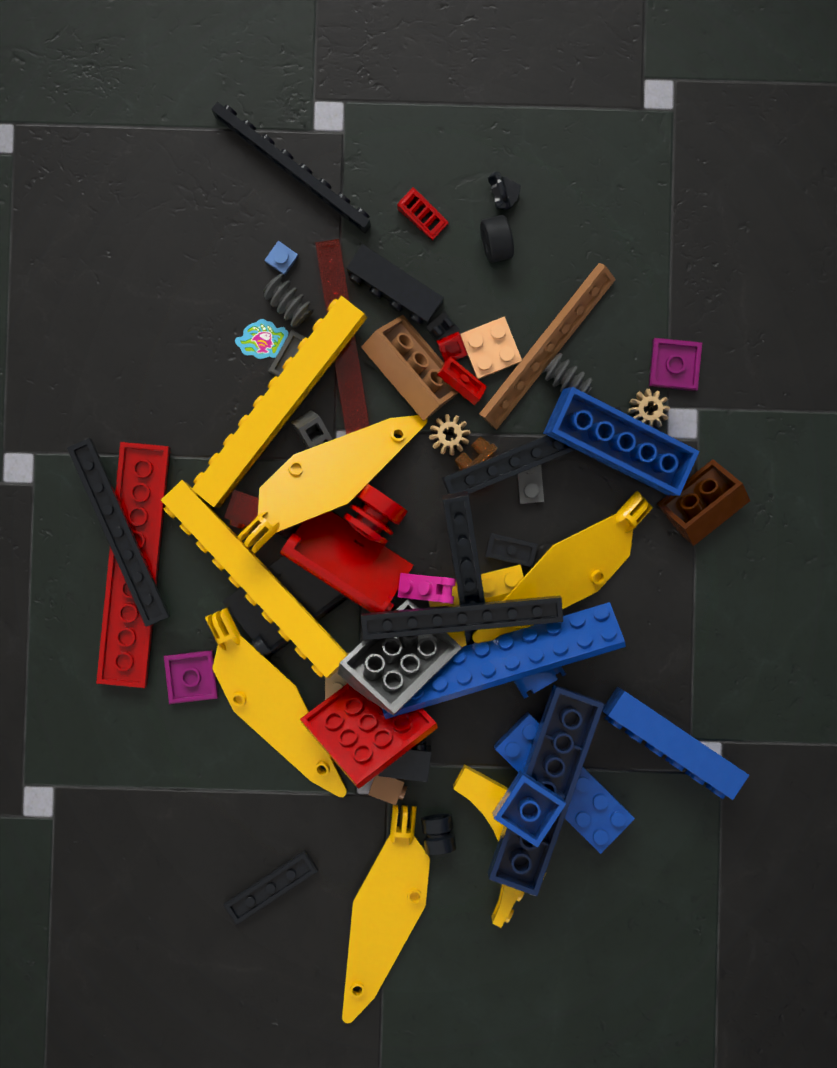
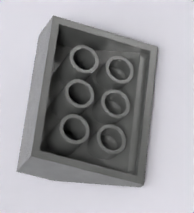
(397, 667)

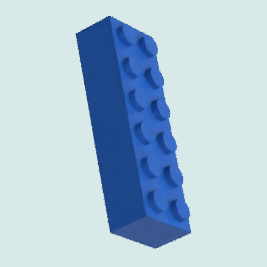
(621, 441)
(680, 747)
(591, 809)

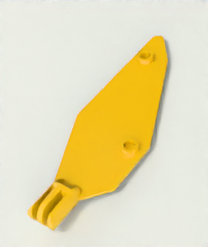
(326, 476)
(579, 563)
(269, 703)
(385, 912)

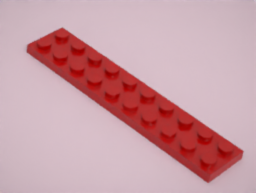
(124, 636)

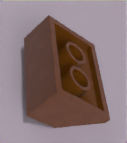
(705, 502)

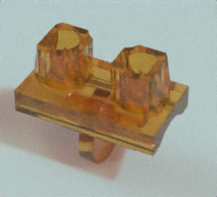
(484, 450)

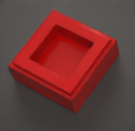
(452, 346)

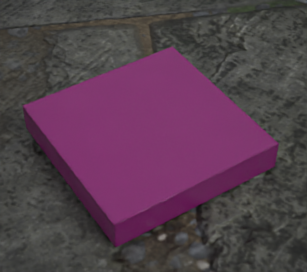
(675, 364)
(190, 677)

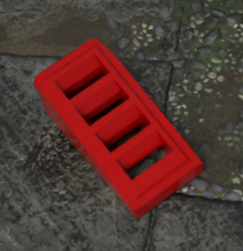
(428, 208)

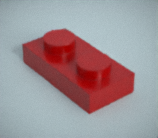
(462, 380)

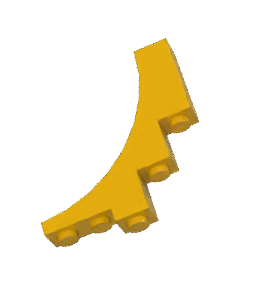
(486, 795)

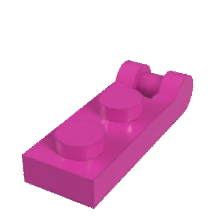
(426, 588)

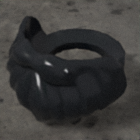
(504, 190)

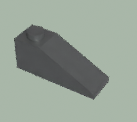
(311, 429)

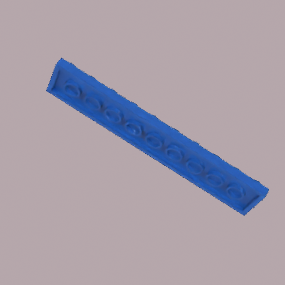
(521, 655)

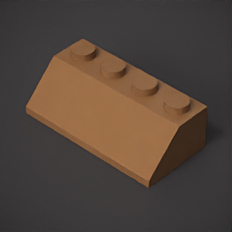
(410, 366)

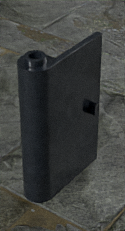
(310, 591)

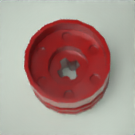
(375, 514)

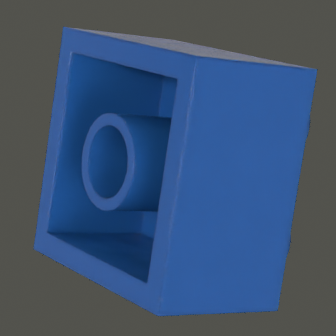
(529, 808)

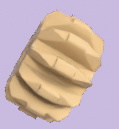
(643, 401)
(442, 437)

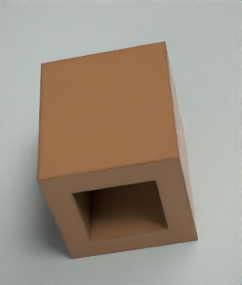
(388, 789)

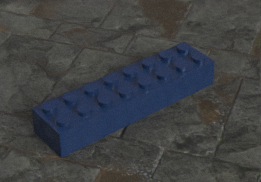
(555, 763)

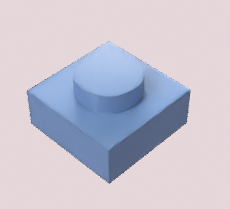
(281, 258)

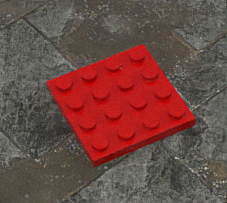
(361, 737)

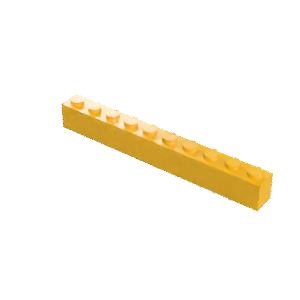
(279, 402)
(255, 578)

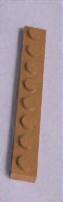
(547, 346)

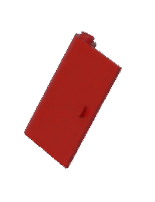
(347, 561)

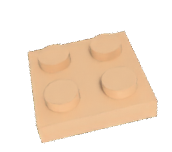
(491, 348)

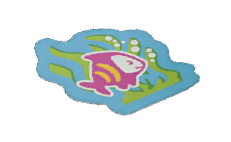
(262, 339)

